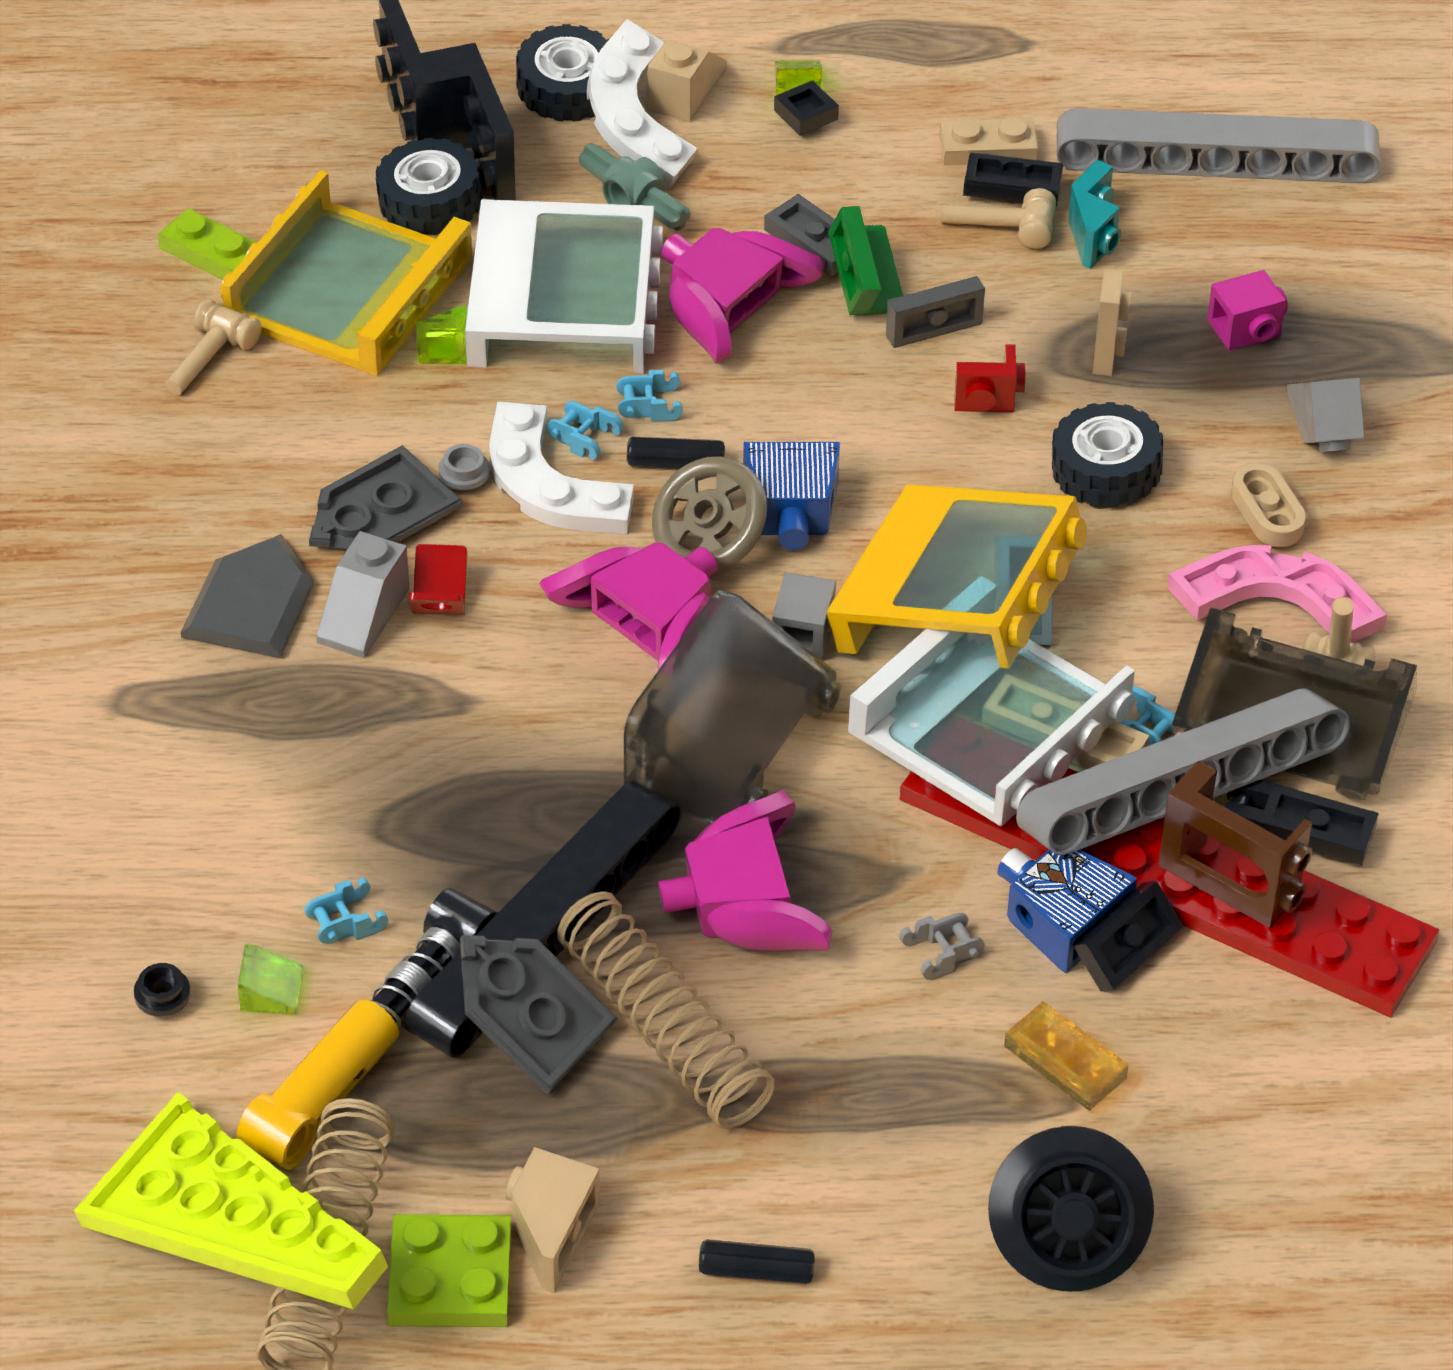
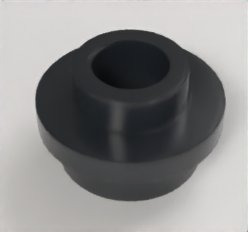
(162, 979)

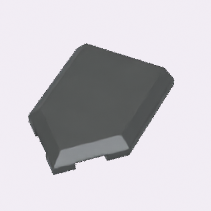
(382, 499)
(251, 599)
(530, 1006)

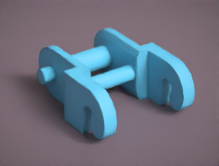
(648, 406)
(588, 418)
(1150, 712)
(349, 924)

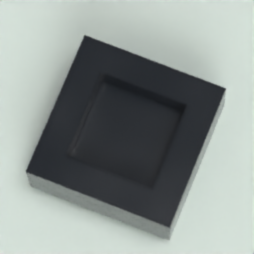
(806, 108)

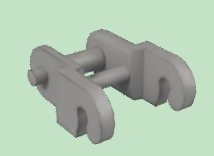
(938, 930)

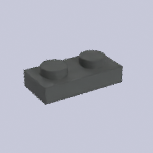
(803, 226)
(935, 312)

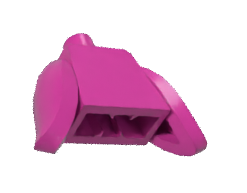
(730, 278)
(639, 592)
(741, 883)

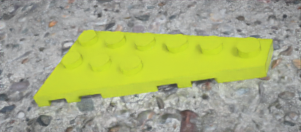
(227, 1207)

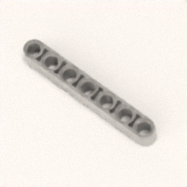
(1219, 145)
(1136, 785)

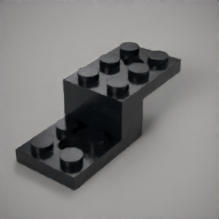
(446, 97)

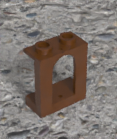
(1194, 816)

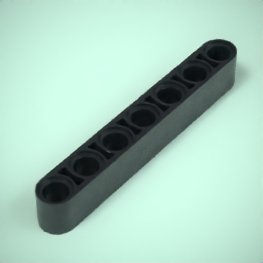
(595, 860)

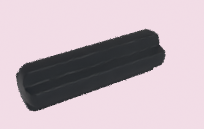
(670, 451)
(756, 1261)

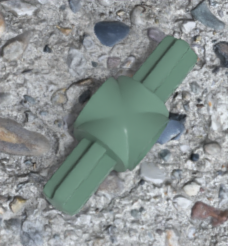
(634, 184)

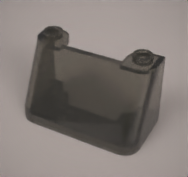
(1245, 670)
(723, 709)

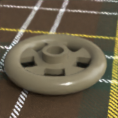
(684, 487)

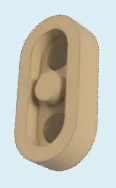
(1268, 504)

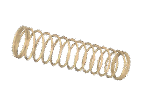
(601, 932)
(307, 1337)

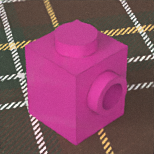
(1247, 309)

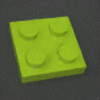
(449, 1270)

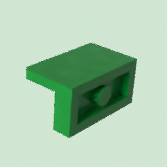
(863, 263)

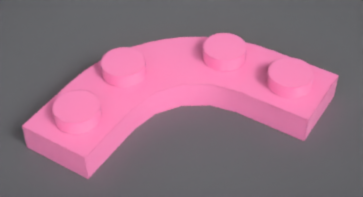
(1257, 572)

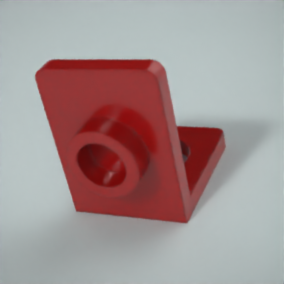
(439, 579)

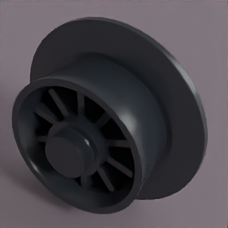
(1071, 1208)

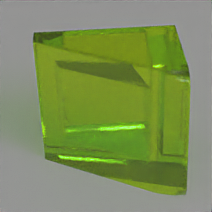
(795, 73)
(268, 982)

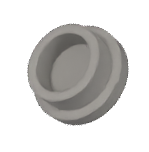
(463, 467)

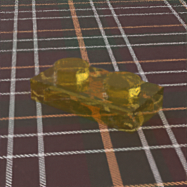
(1066, 1055)

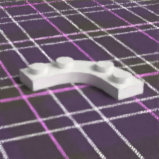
(617, 107)
(542, 490)

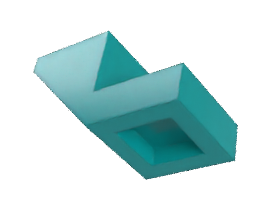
(1093, 215)

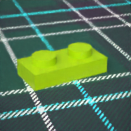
(204, 243)

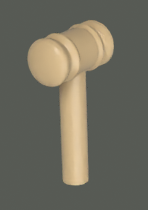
(1032, 219)
(221, 326)
(1338, 642)

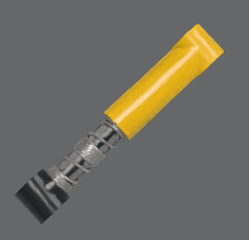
(287, 1120)

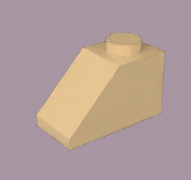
(682, 79)
(552, 1210)

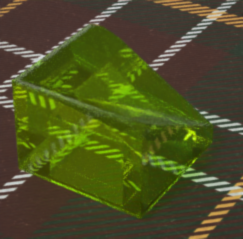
(443, 337)

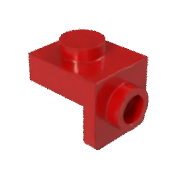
(989, 384)

